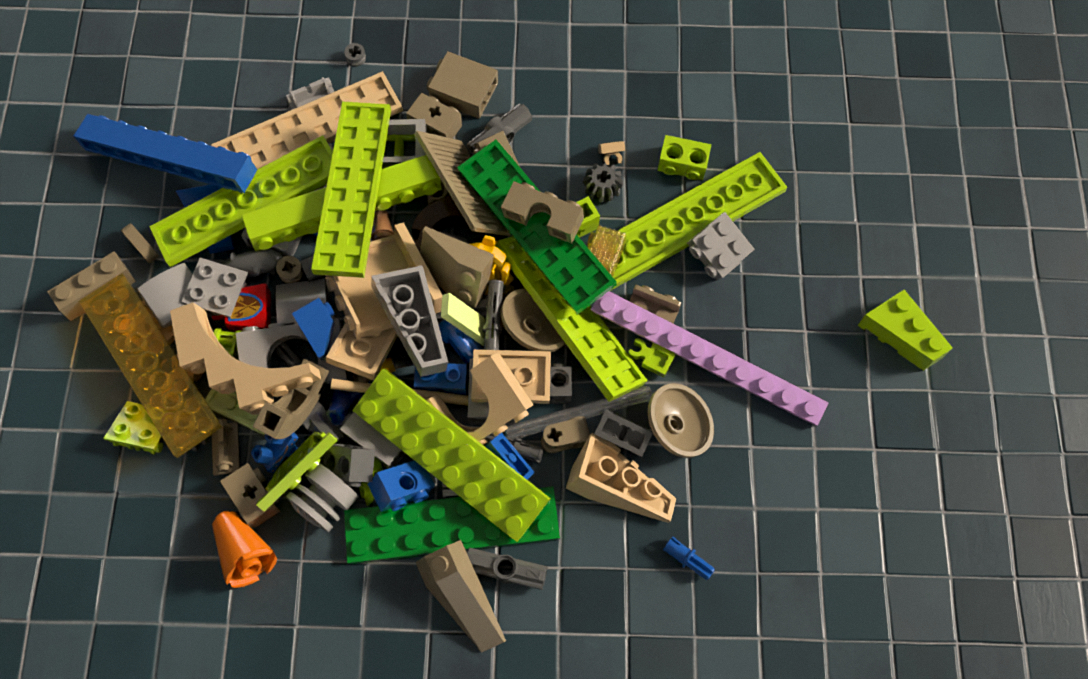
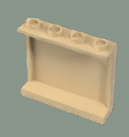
(355, 295)

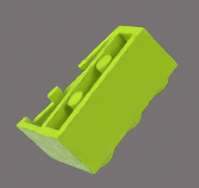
(907, 330)

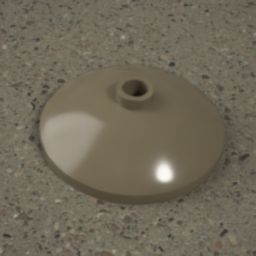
(528, 323)
(680, 420)

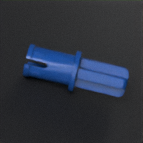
(688, 558)

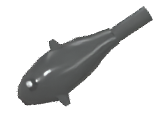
(255, 262)

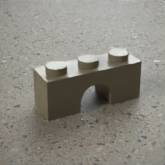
(525, 201)
(71, 291)

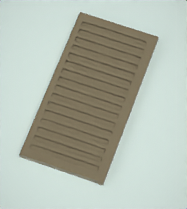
(445, 157)

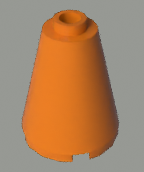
(241, 550)

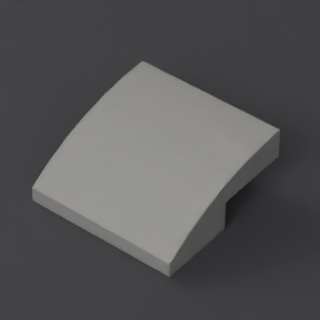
(166, 292)
(295, 296)

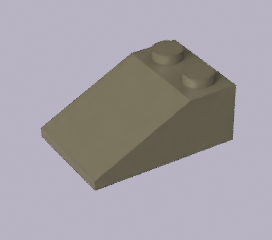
(456, 266)

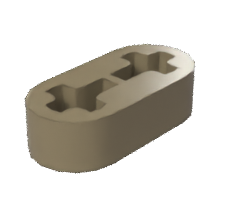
(139, 243)

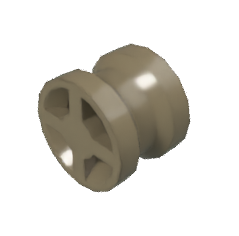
(290, 275)

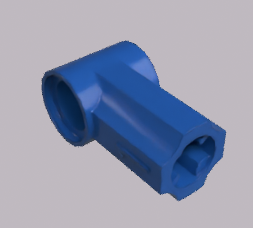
(459, 340)

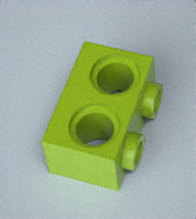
(685, 153)

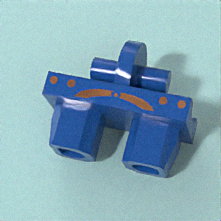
(274, 451)

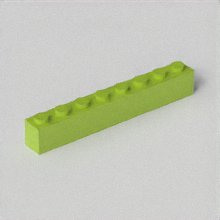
(303, 213)

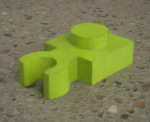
(656, 359)

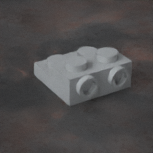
(720, 246)

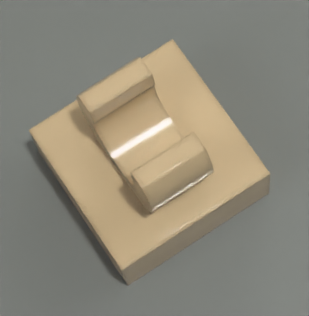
(611, 149)

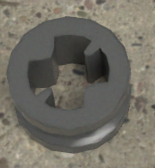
(359, 59)

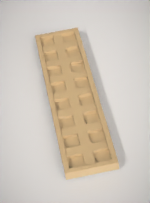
(306, 123)

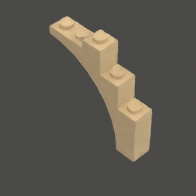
(254, 385)

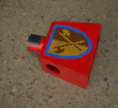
(251, 309)

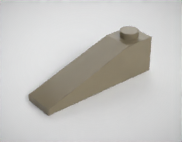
(457, 588)

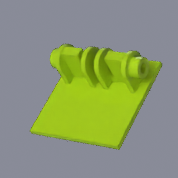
(135, 429)

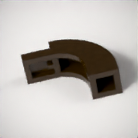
(437, 216)

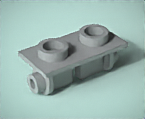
(310, 93)

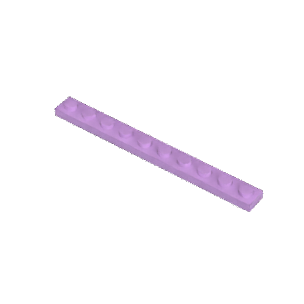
(711, 357)

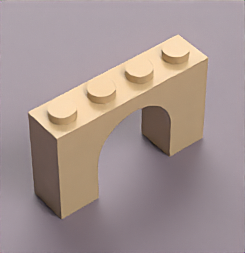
(504, 394)

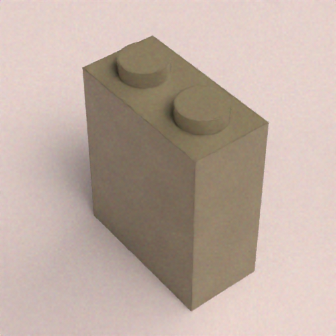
(463, 84)

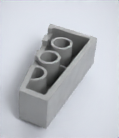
(411, 312)

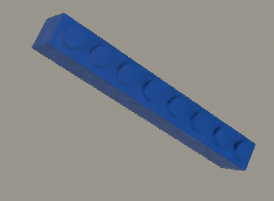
(166, 152)

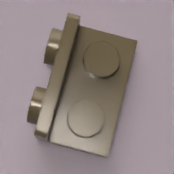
(658, 304)

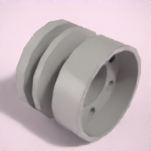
(321, 497)

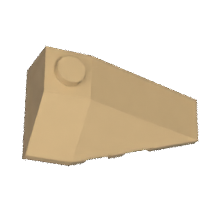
(611, 479)

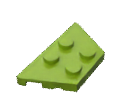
(290, 471)

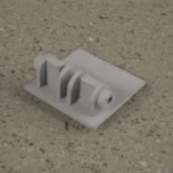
(215, 287)

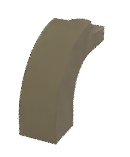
(291, 410)

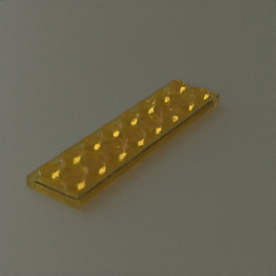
(150, 365)

